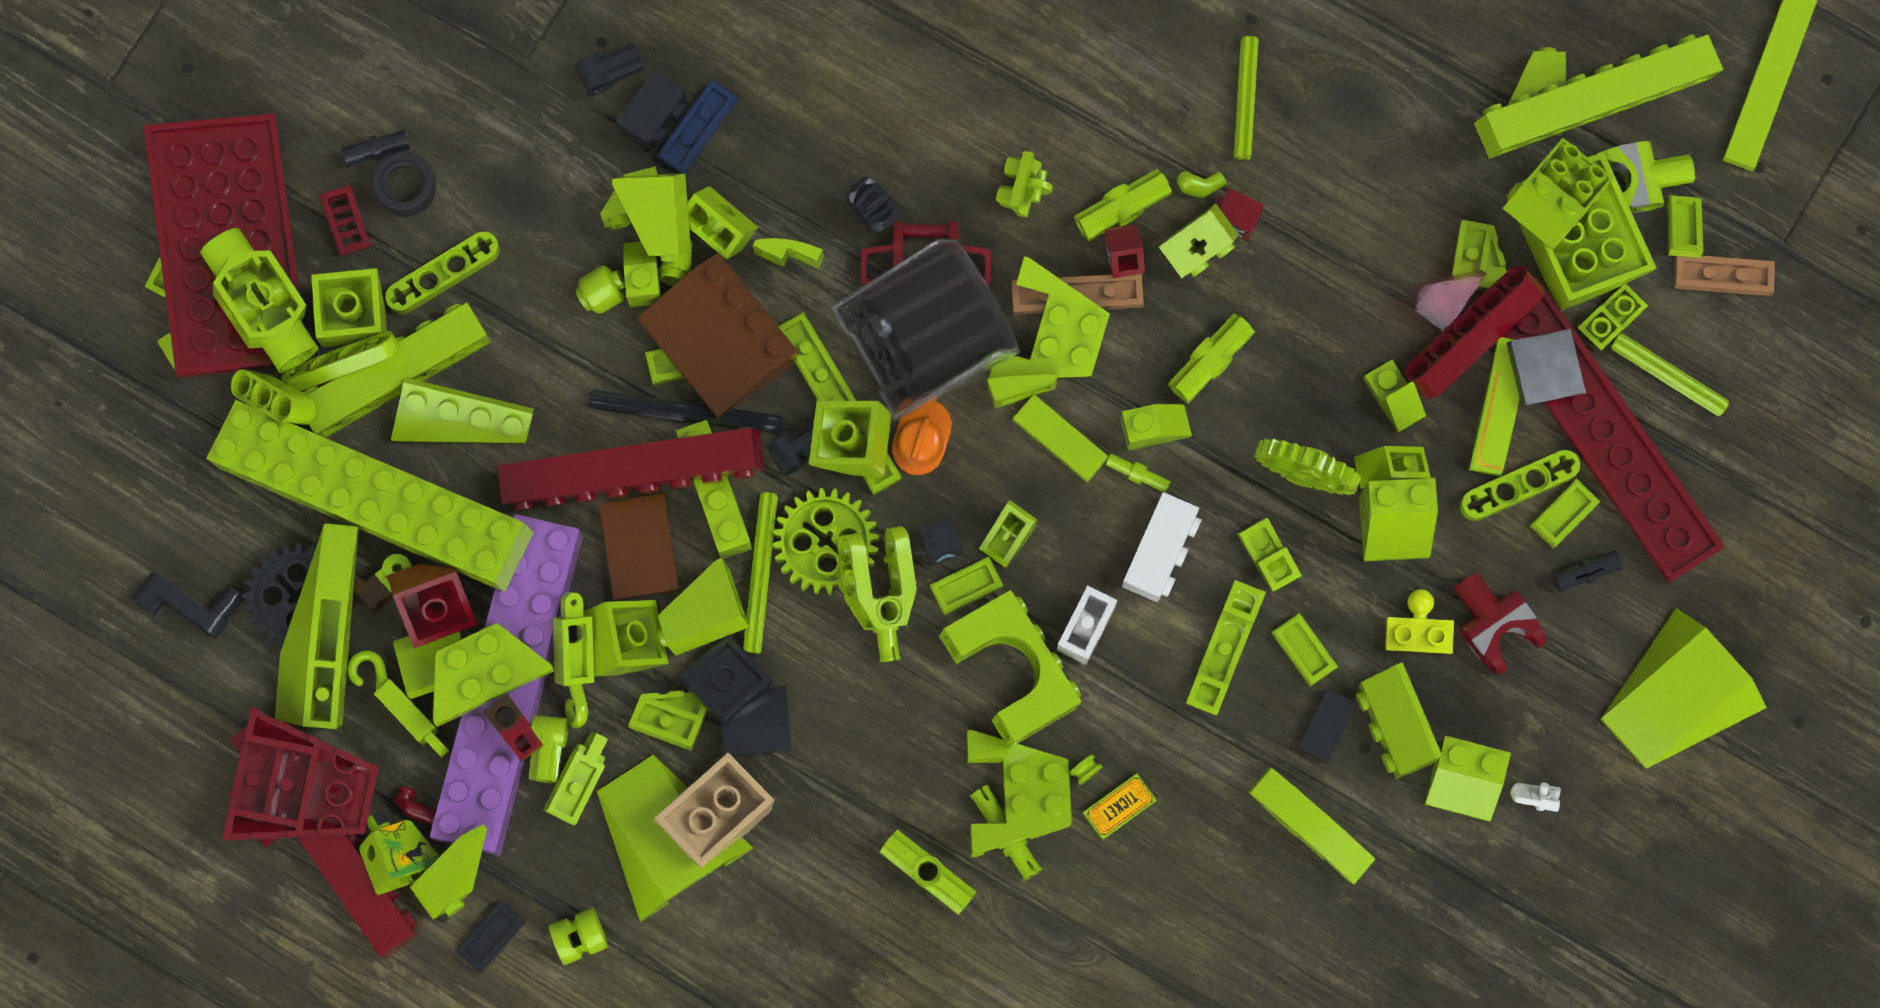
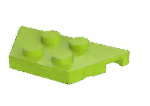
(482, 671)

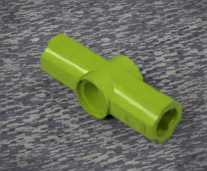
(1122, 204)
(1211, 358)
(910, 857)

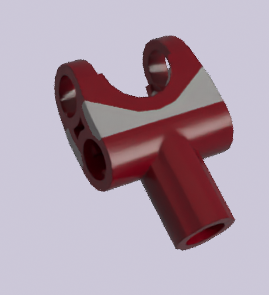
(1493, 619)

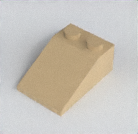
(715, 811)

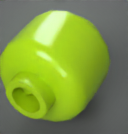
(601, 289)

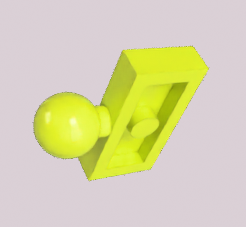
(1419, 633)

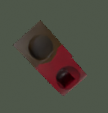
(513, 727)

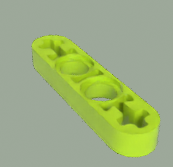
(445, 277)
(342, 361)
(1521, 488)

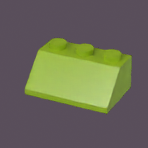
(1398, 721)

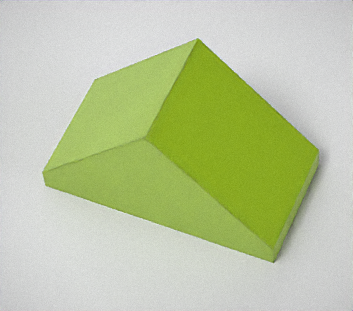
(1008, 534)

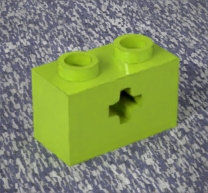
(719, 222)
(1211, 227)

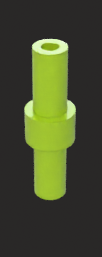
(1138, 473)

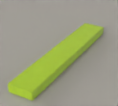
(1768, 83)
(828, 383)

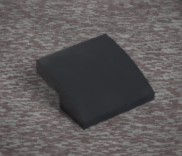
(760, 726)

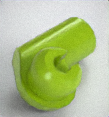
(1200, 187)

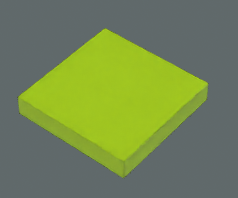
(418, 663)

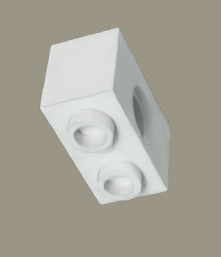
(1086, 625)

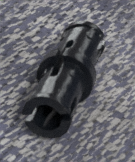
(376, 148)
(1587, 571)

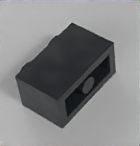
(652, 112)

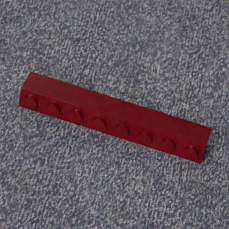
(631, 468)
(345, 871)

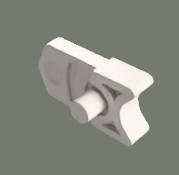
(1540, 796)

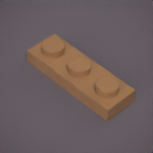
(1724, 275)

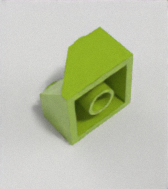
(347, 306)

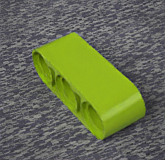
(273, 397)

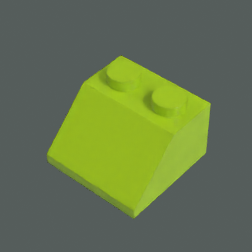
(850, 437)
(626, 637)
(1467, 778)

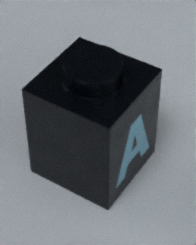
(940, 541)

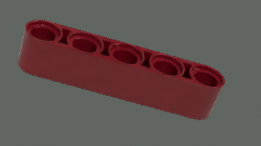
(1474, 332)

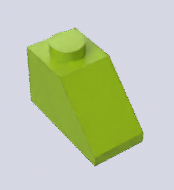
(641, 275)
(1154, 425)
(1392, 464)

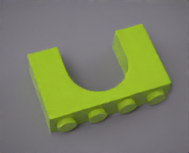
(1007, 623)

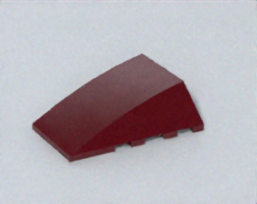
(296, 785)

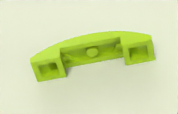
(1225, 647)

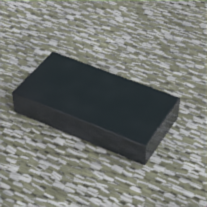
(1327, 725)
(490, 937)

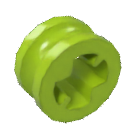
(1086, 769)

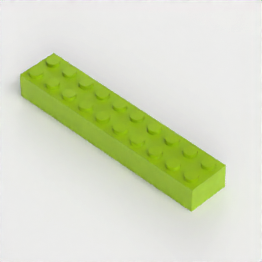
(371, 495)

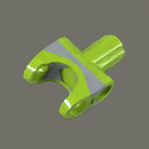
(1647, 176)

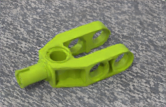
(859, 592)

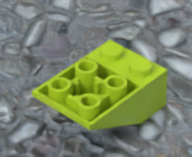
(1558, 193)

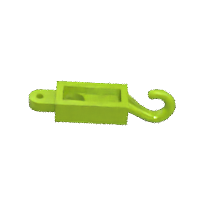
(573, 660)
(397, 702)

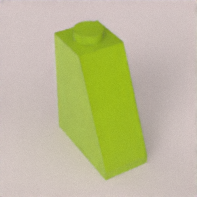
(1542, 70)
(657, 212)
(703, 611)

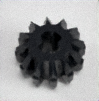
(871, 204)

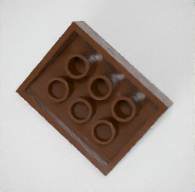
(718, 336)

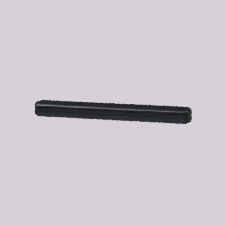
(683, 411)

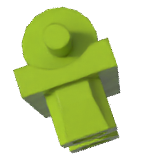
(1028, 184)

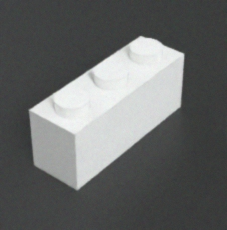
(1162, 548)

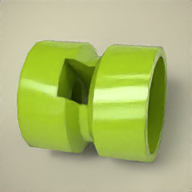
(589, 931)

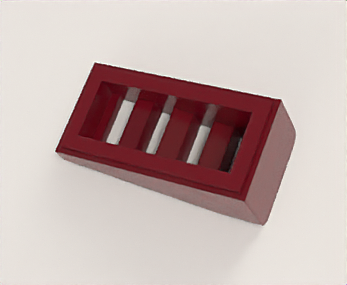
(335, 195)

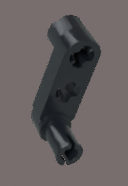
(156, 592)

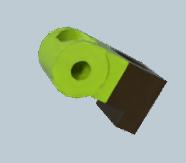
(377, 591)

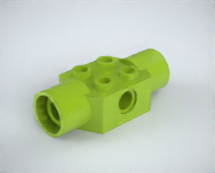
(259, 299)

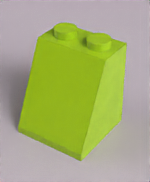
(1398, 519)

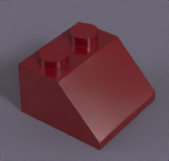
(430, 602)

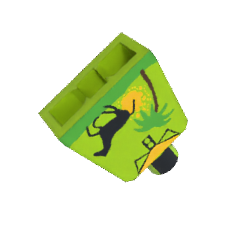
(395, 853)

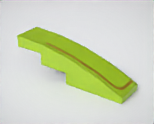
(1496, 415)

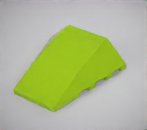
(1680, 693)
(649, 857)

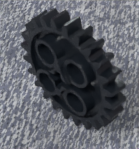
(275, 617)

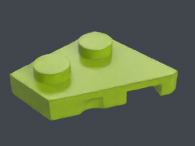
(1478, 250)
(669, 717)

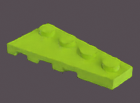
(450, 415)

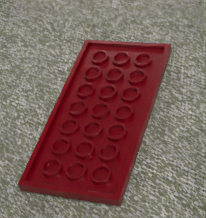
(202, 184)

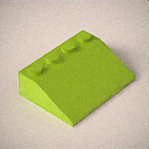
(1597, 252)

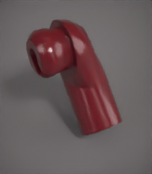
(411, 809)

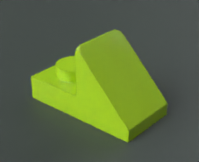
(1395, 396)

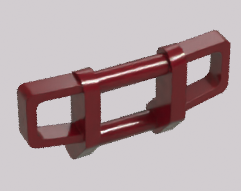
(921, 230)

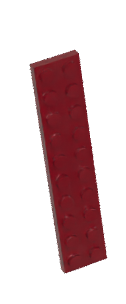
(1624, 458)

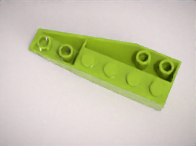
(319, 635)

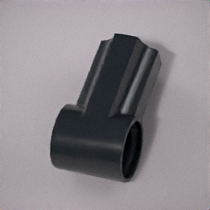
(601, 72)
(792, 450)

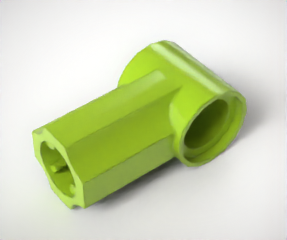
(547, 760)

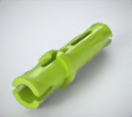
(995, 815)

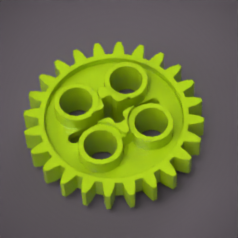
(1307, 467)
(805, 563)

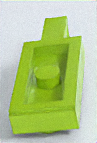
(577, 780)

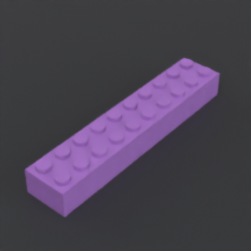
(482, 766)

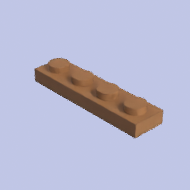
(1101, 289)

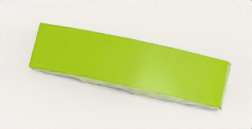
(1311, 825)

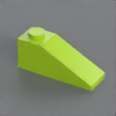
(451, 875)

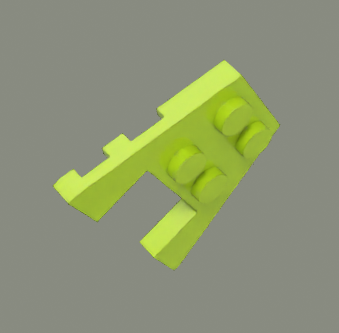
(1067, 332)
(1033, 789)

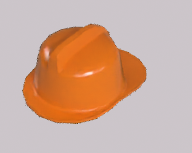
(922, 439)

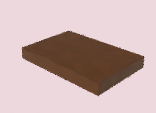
(639, 547)

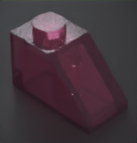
(1447, 297)

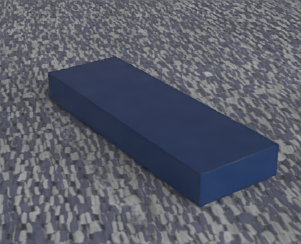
(697, 127)

